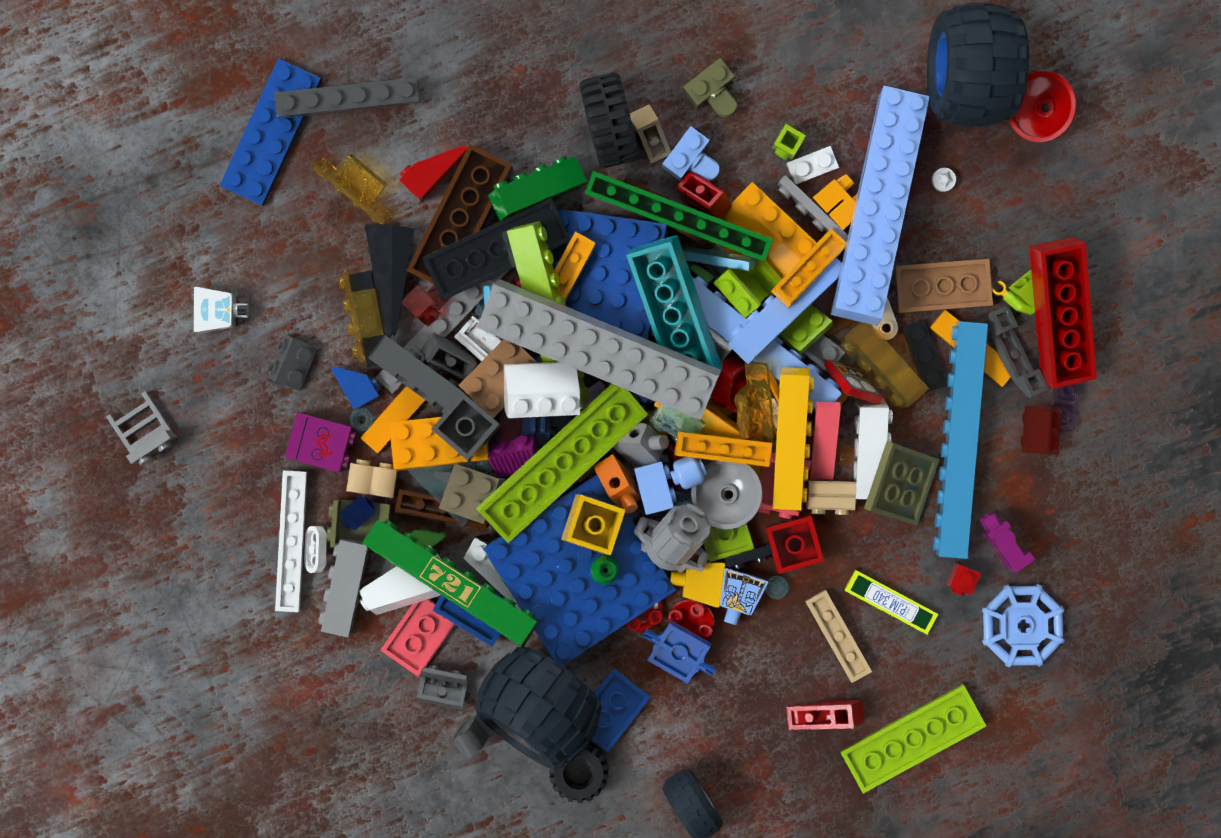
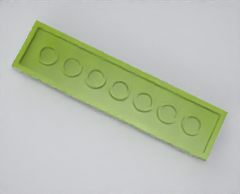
(561, 461)

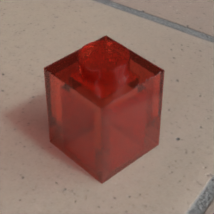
(422, 306)

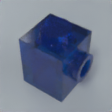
(358, 512)

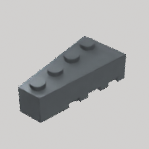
(415, 374)

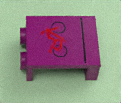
(320, 442)

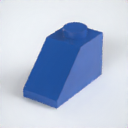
(358, 387)

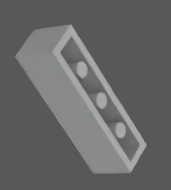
(346, 582)

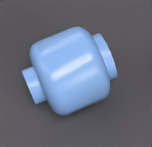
(688, 472)

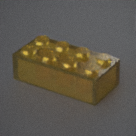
(884, 364)

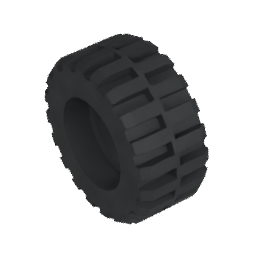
(609, 120)

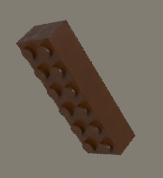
(463, 207)

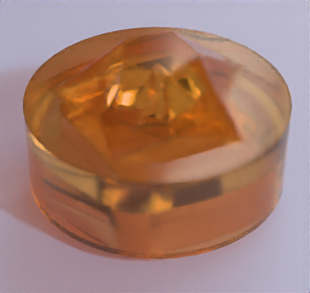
(844, 455)

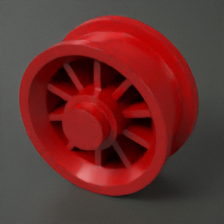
(729, 382)

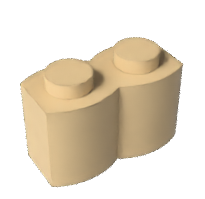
(372, 479)

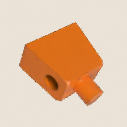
(622, 490)

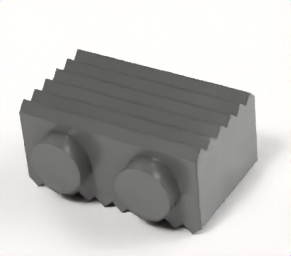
(448, 356)

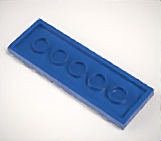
(266, 137)

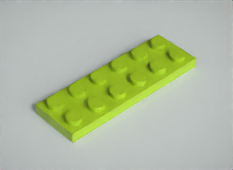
(913, 738)

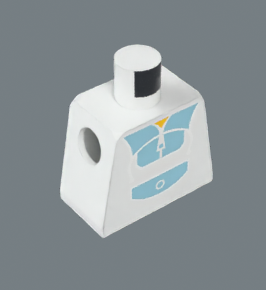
(216, 310)

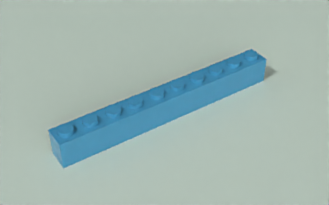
(961, 439)

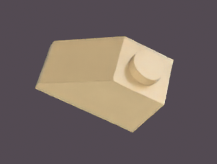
(650, 133)

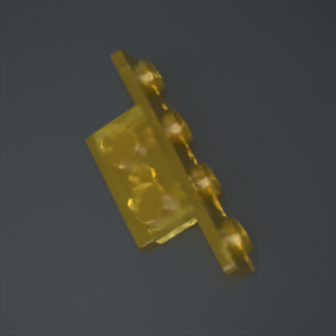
(357, 184)
(363, 315)
(755, 405)

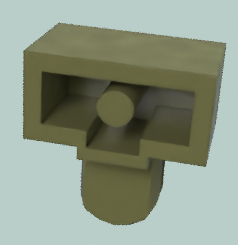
(711, 87)

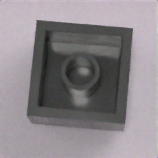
(466, 427)

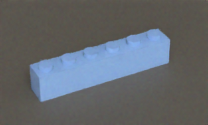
(776, 316)

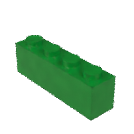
(537, 187)

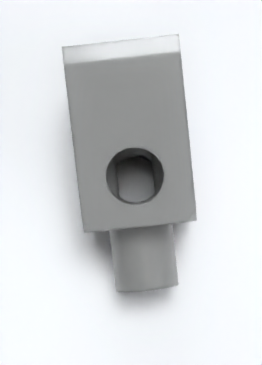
(642, 445)

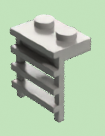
(156, 440)

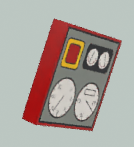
(853, 382)

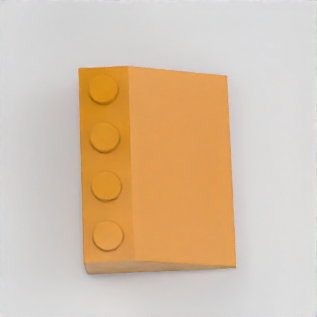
(761, 215)

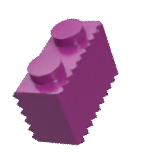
(511, 455)

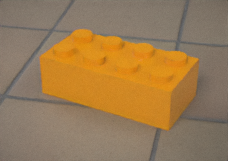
(420, 447)

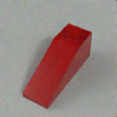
(428, 173)
(826, 715)

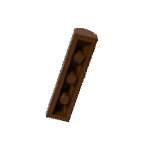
(427, 507)

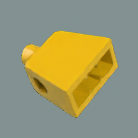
(703, 585)

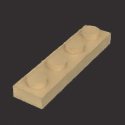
(838, 636)

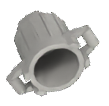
(675, 538)

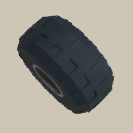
(692, 804)

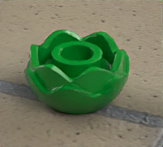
(598, 566)

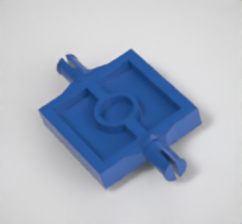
(679, 651)

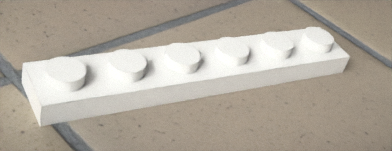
(291, 541)

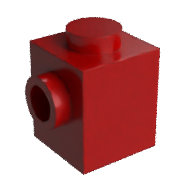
(962, 579)

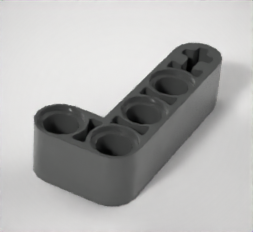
(471, 736)

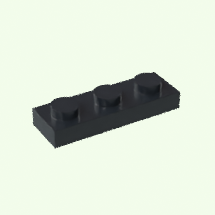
(924, 355)

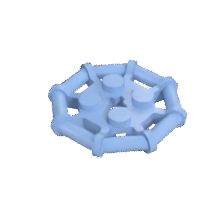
(1012, 617)

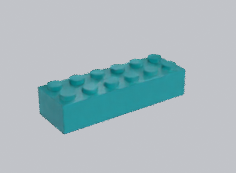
(672, 300)

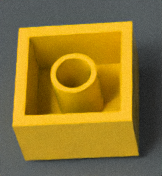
(593, 524)

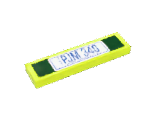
(891, 602)

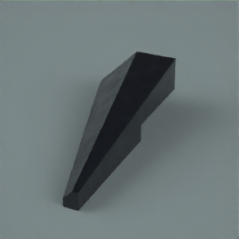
(389, 255)

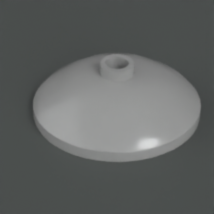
(711, 493)

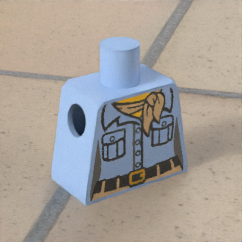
(740, 594)

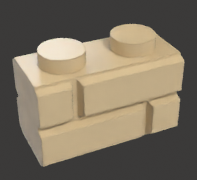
(831, 496)

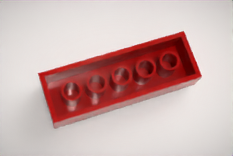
(1063, 312)

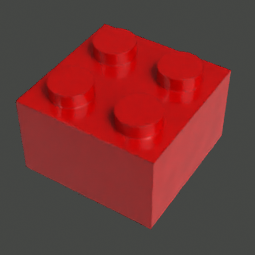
(794, 544)

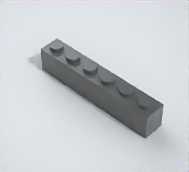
(346, 98)

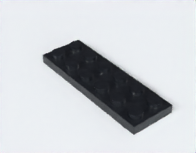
(489, 250)

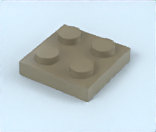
(467, 491)

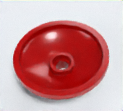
(1031, 119)

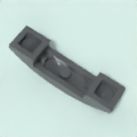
(1012, 354)

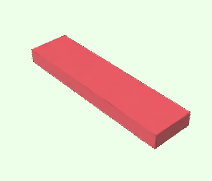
(824, 440)

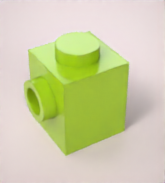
(788, 142)

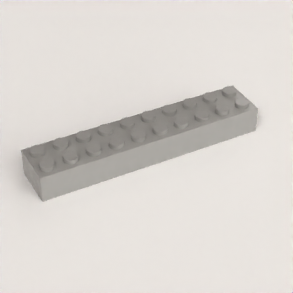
(598, 349)

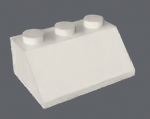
(541, 390)

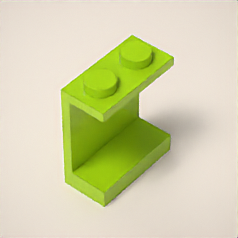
(749, 287)

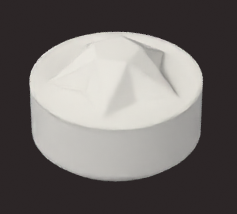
(943, 179)

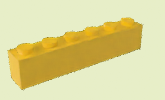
(791, 438)

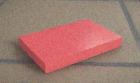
(417, 637)

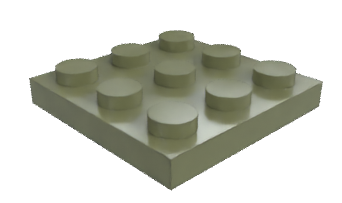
(901, 483)

